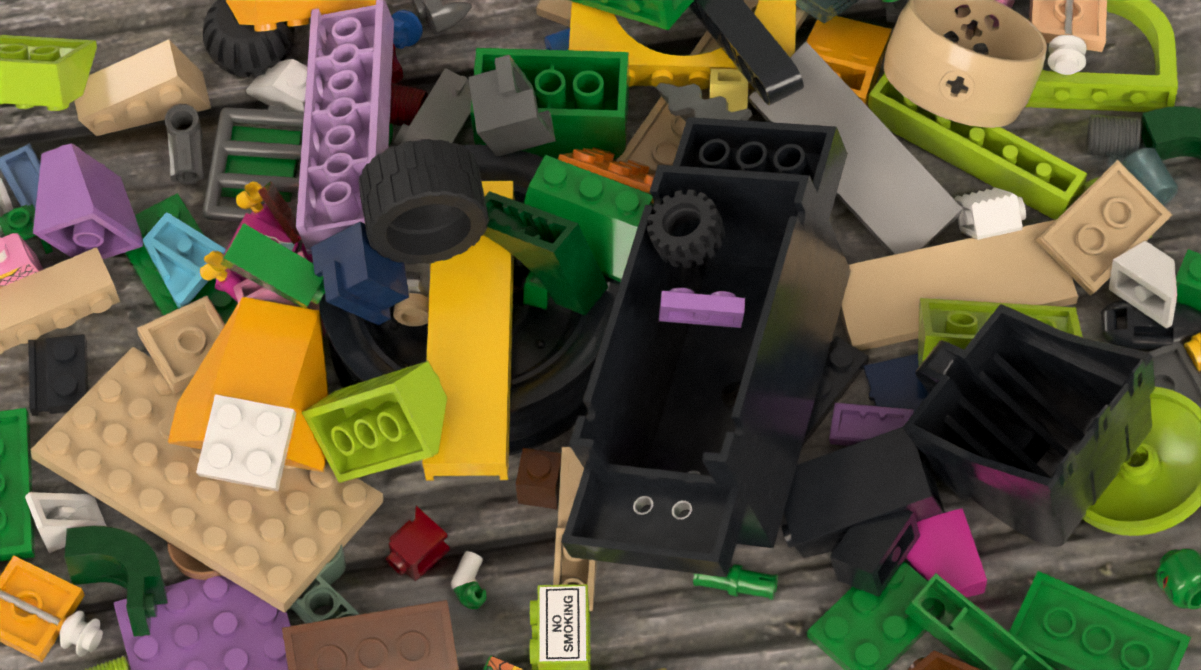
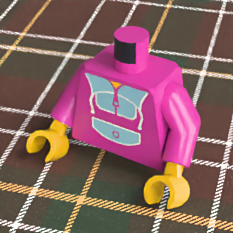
(262, 221)

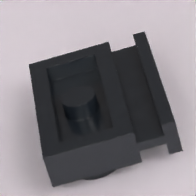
(57, 373)

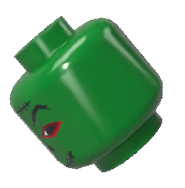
(1181, 577)

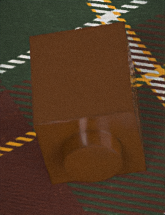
(539, 478)

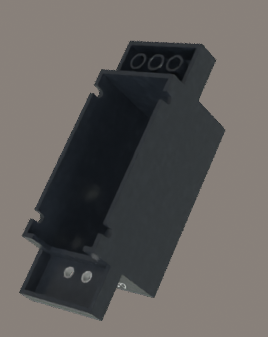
(663, 459)

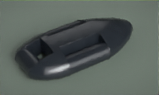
(1143, 331)

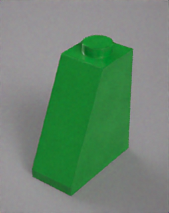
(274, 267)

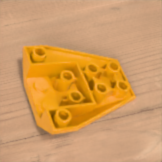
(265, 357)

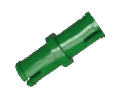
(742, 582)

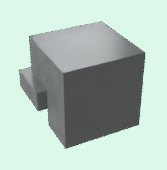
(508, 110)

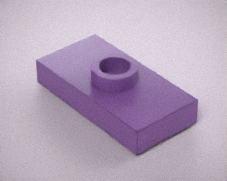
(861, 422)

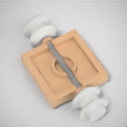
(1070, 30)

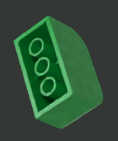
(579, 88)

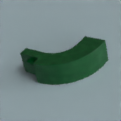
(1172, 131)
(118, 558)

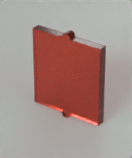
(280, 211)

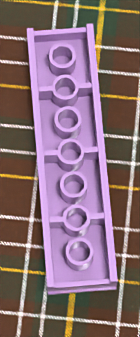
(343, 116)

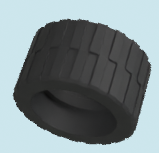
(423, 201)

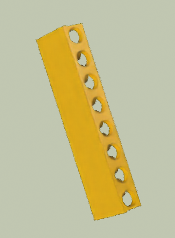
(472, 355)

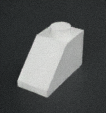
(282, 86)
(1146, 281)

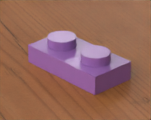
(717, 309)

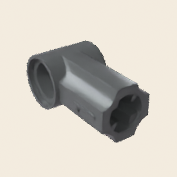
(184, 145)

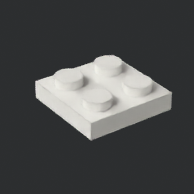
(246, 442)

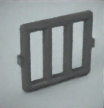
(225, 146)

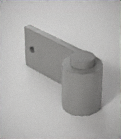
(442, 112)

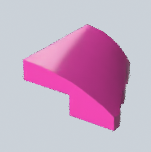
(950, 552)

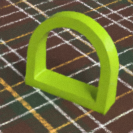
(1119, 91)

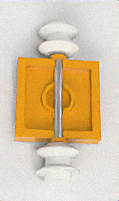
(39, 609)

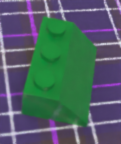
(600, 206)

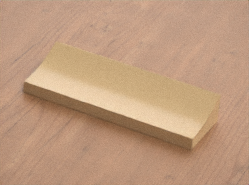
(1007, 268)

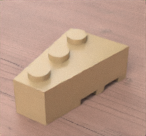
(141, 90)

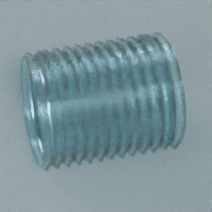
(1152, 174)

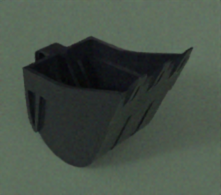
(1032, 420)

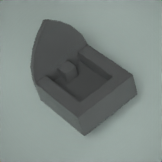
(441, 16)

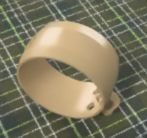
(998, 81)

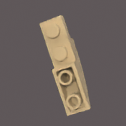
(568, 569)

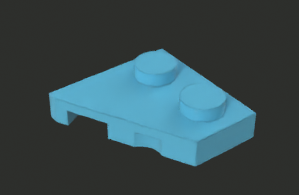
(178, 256)

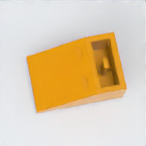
(852, 51)

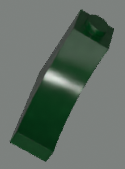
(550, 249)

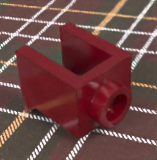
(417, 546)

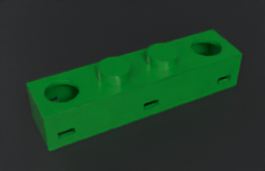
(971, 631)

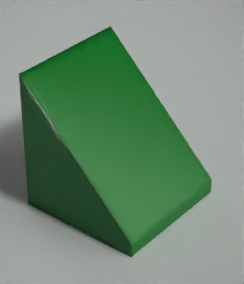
(535, 292)

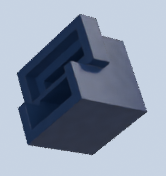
(358, 276)

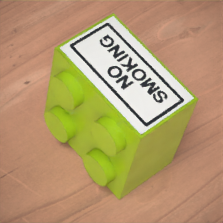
(560, 628)

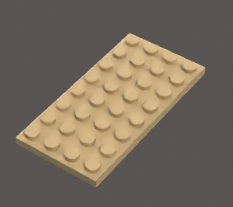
(254, 536)

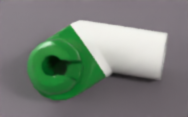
(464, 582)

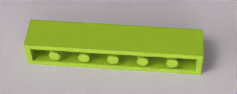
(983, 152)

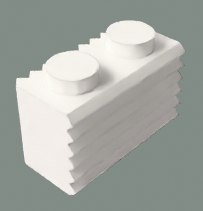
(990, 213)

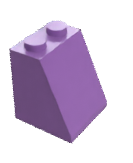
(83, 205)

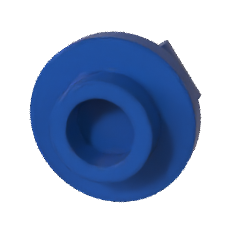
(406, 29)

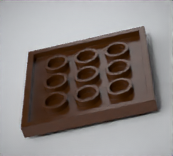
(380, 640)

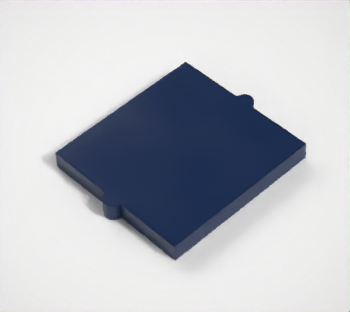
(895, 383)

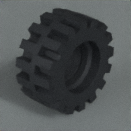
(694, 245)

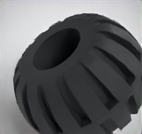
(241, 48)

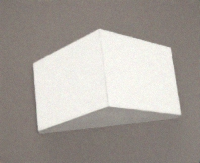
(60, 511)

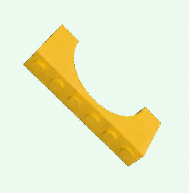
(600, 31)

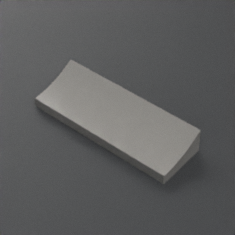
(880, 176)

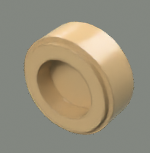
(412, 310)

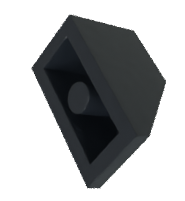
(874, 551)

